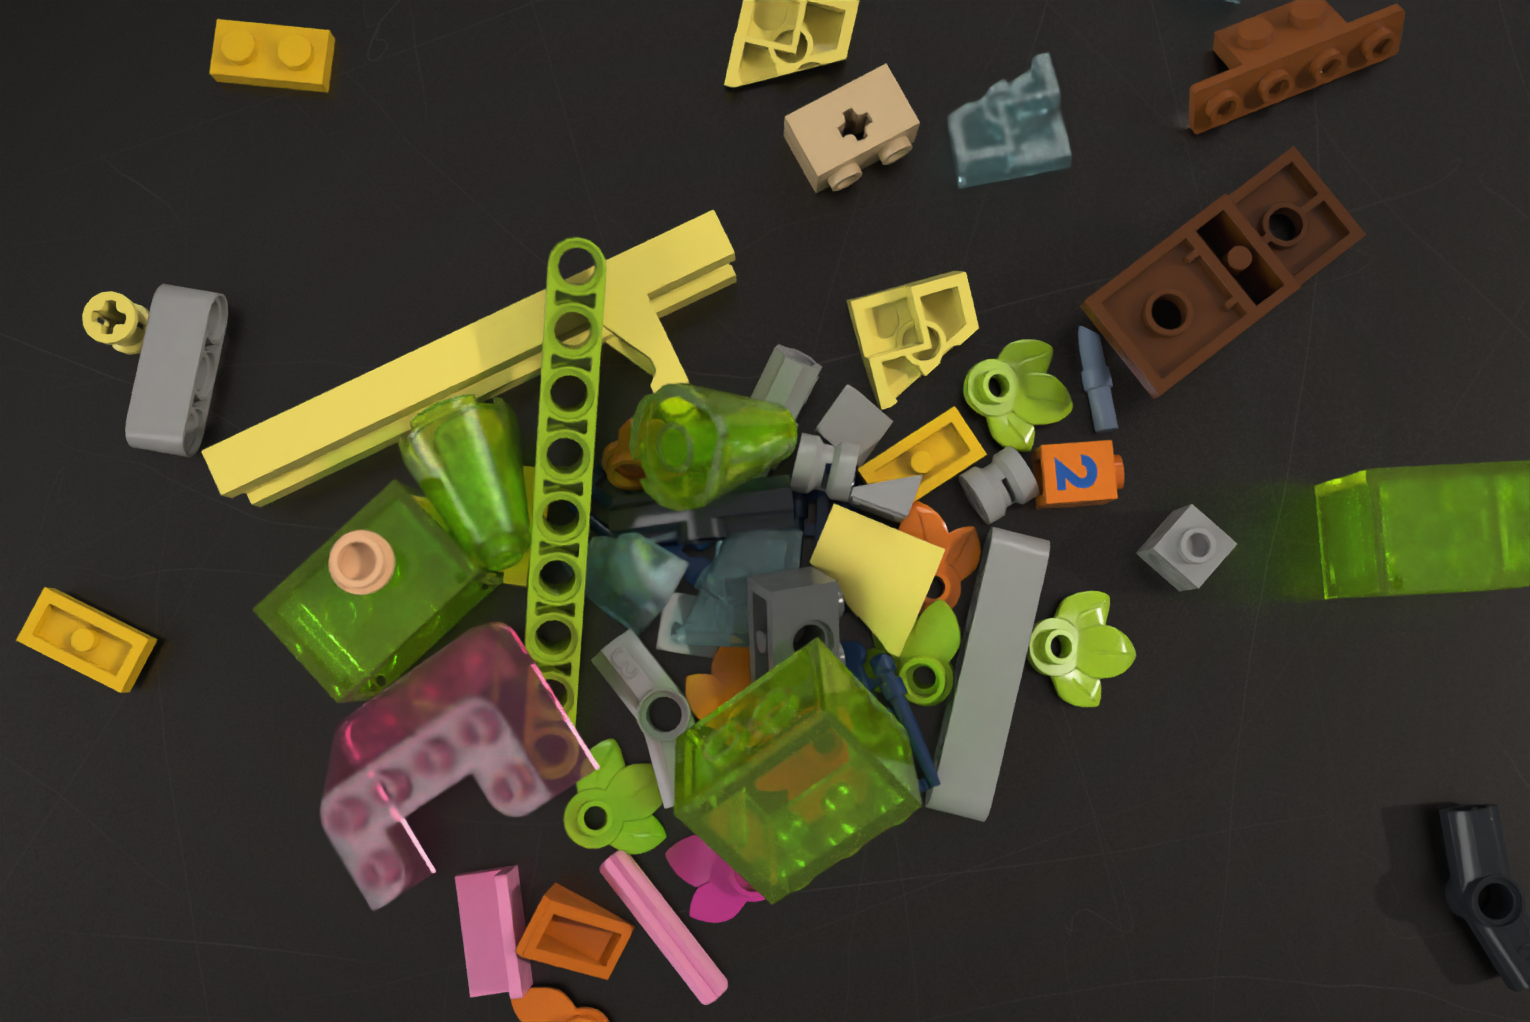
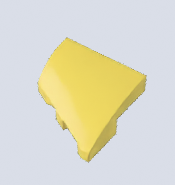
(788, 37)
(910, 329)
(878, 571)

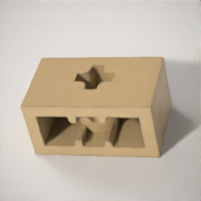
(865, 104)

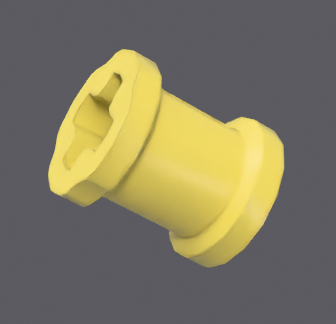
(115, 309)

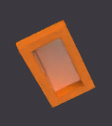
(575, 934)

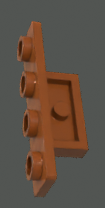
(1289, 54)

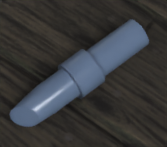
(1097, 381)

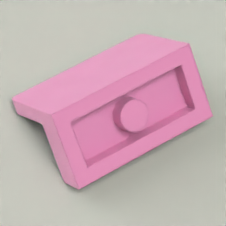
(492, 930)

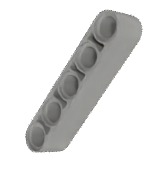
(988, 673)

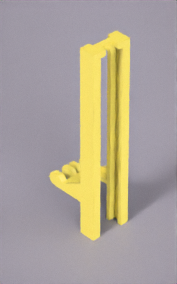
(479, 361)

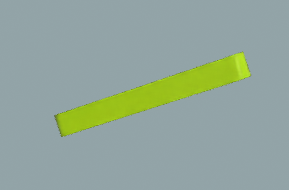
(572, 483)

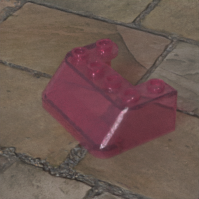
(456, 714)

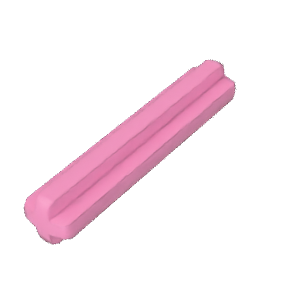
(664, 927)

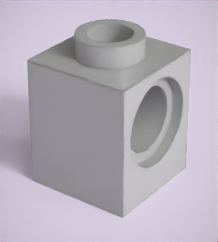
(1186, 548)

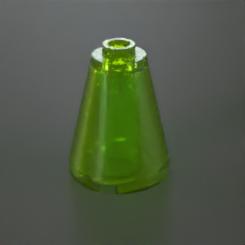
(706, 442)
(473, 475)

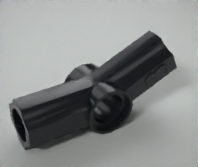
(751, 507)
(1480, 859)

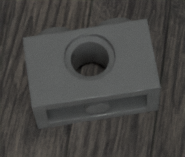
(784, 604)

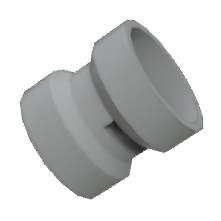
(811, 463)
(999, 485)

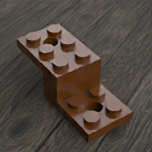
(1222, 272)

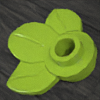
(1025, 396)
(930, 644)
(1087, 648)
(626, 799)

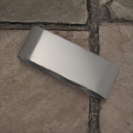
(176, 370)

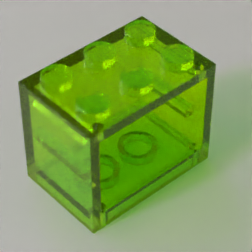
(1425, 530)
(357, 638)
(794, 773)

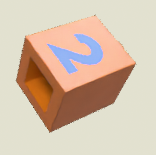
(1077, 474)

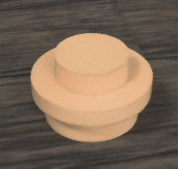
(361, 562)

